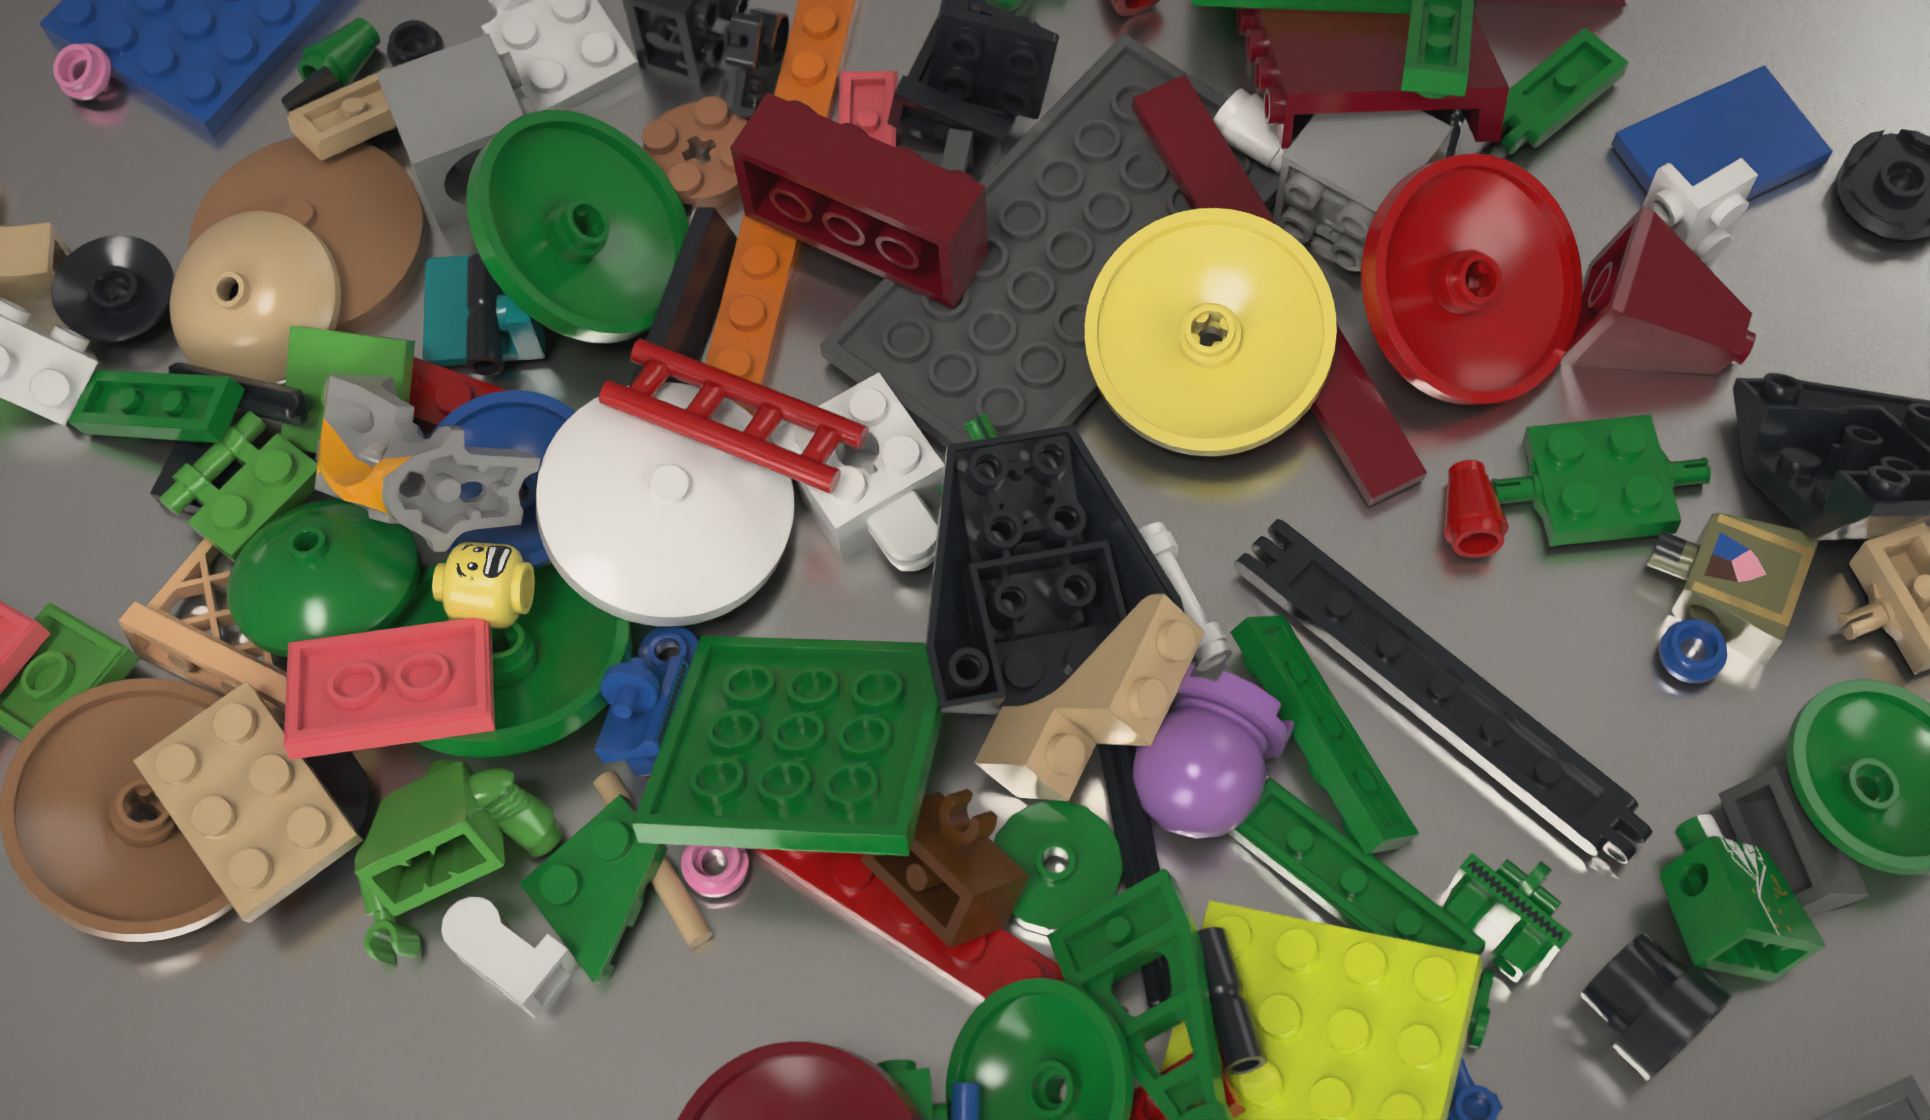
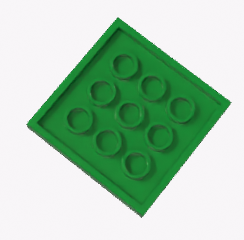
(795, 747)

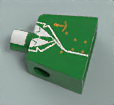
(1735, 905)

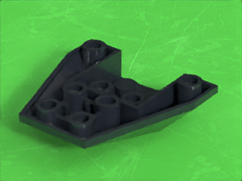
(1836, 455)
(1028, 569)

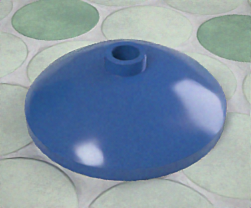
(510, 422)

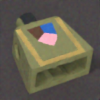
(1739, 579)

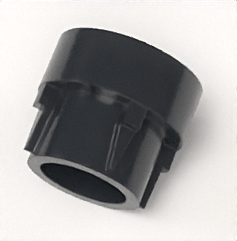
(1653, 1003)

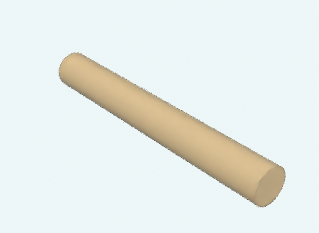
(667, 881)

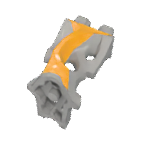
(383, 464)

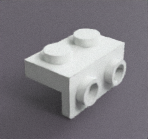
(1702, 212)
(42, 367)

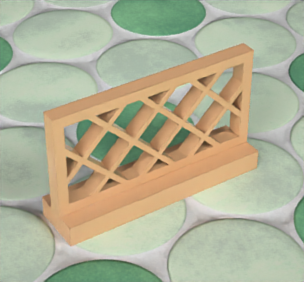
(190, 651)

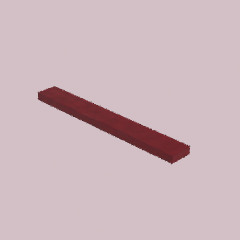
(1212, 177)

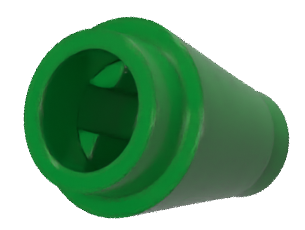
(342, 52)

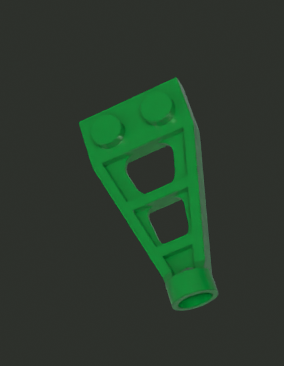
(1123, 937)

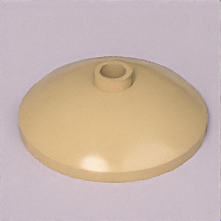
(282, 282)

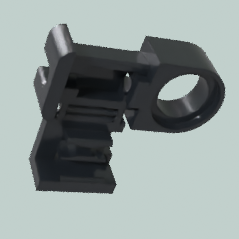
(755, 41)

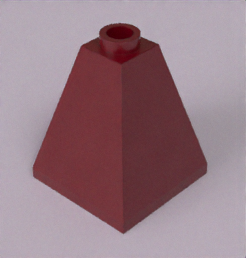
(1657, 307)

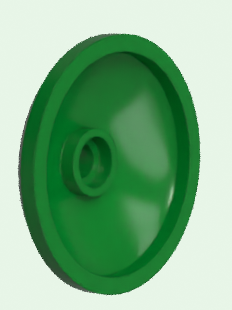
(321, 575)
(1873, 743)
(1034, 1039)

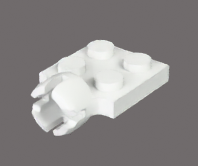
(561, 49)

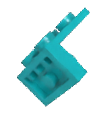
(447, 316)

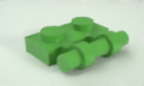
(264, 488)

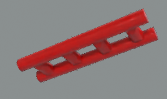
(753, 442)

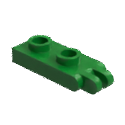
(1559, 89)

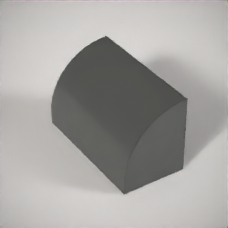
(1771, 817)

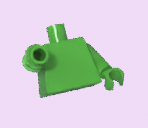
(439, 838)

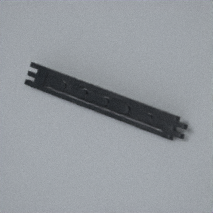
(1445, 693)

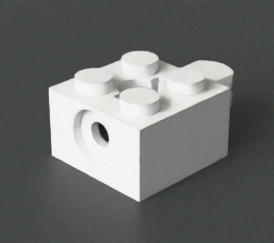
(882, 487)

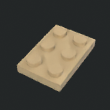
(244, 805)

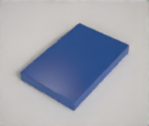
(1734, 120)

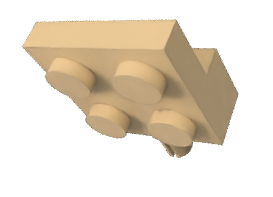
(1897, 582)

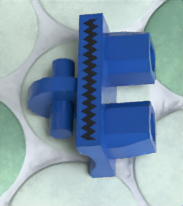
(639, 710)

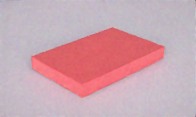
(389, 687)

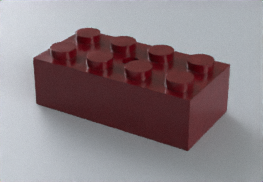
(861, 199)

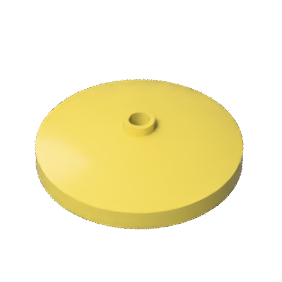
(1219, 277)

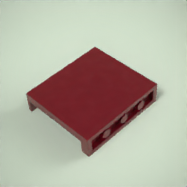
(1356, 65)

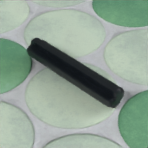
(261, 397)

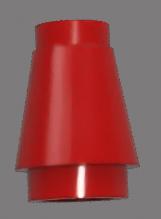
(1473, 512)

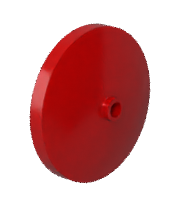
(1472, 279)

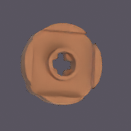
(690, 128)

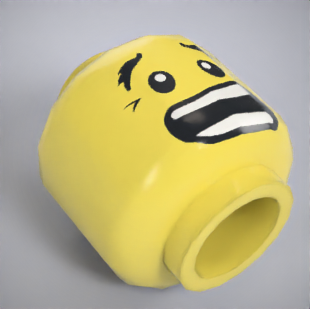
(485, 583)

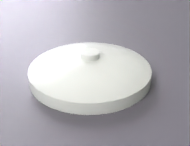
(657, 519)

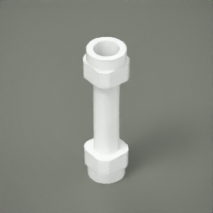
(1213, 647)

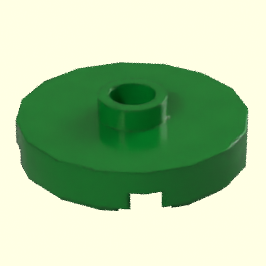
(1081, 839)

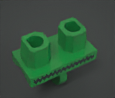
(1515, 906)

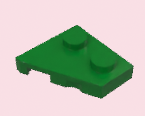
(596, 886)

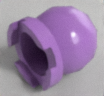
(1210, 755)

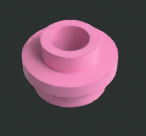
(82, 71)
(694, 862)

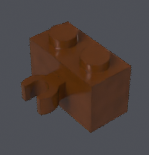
(953, 871)

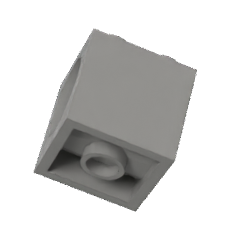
(448, 112)
(1345, 169)

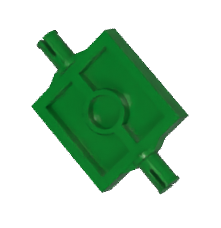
(1601, 480)

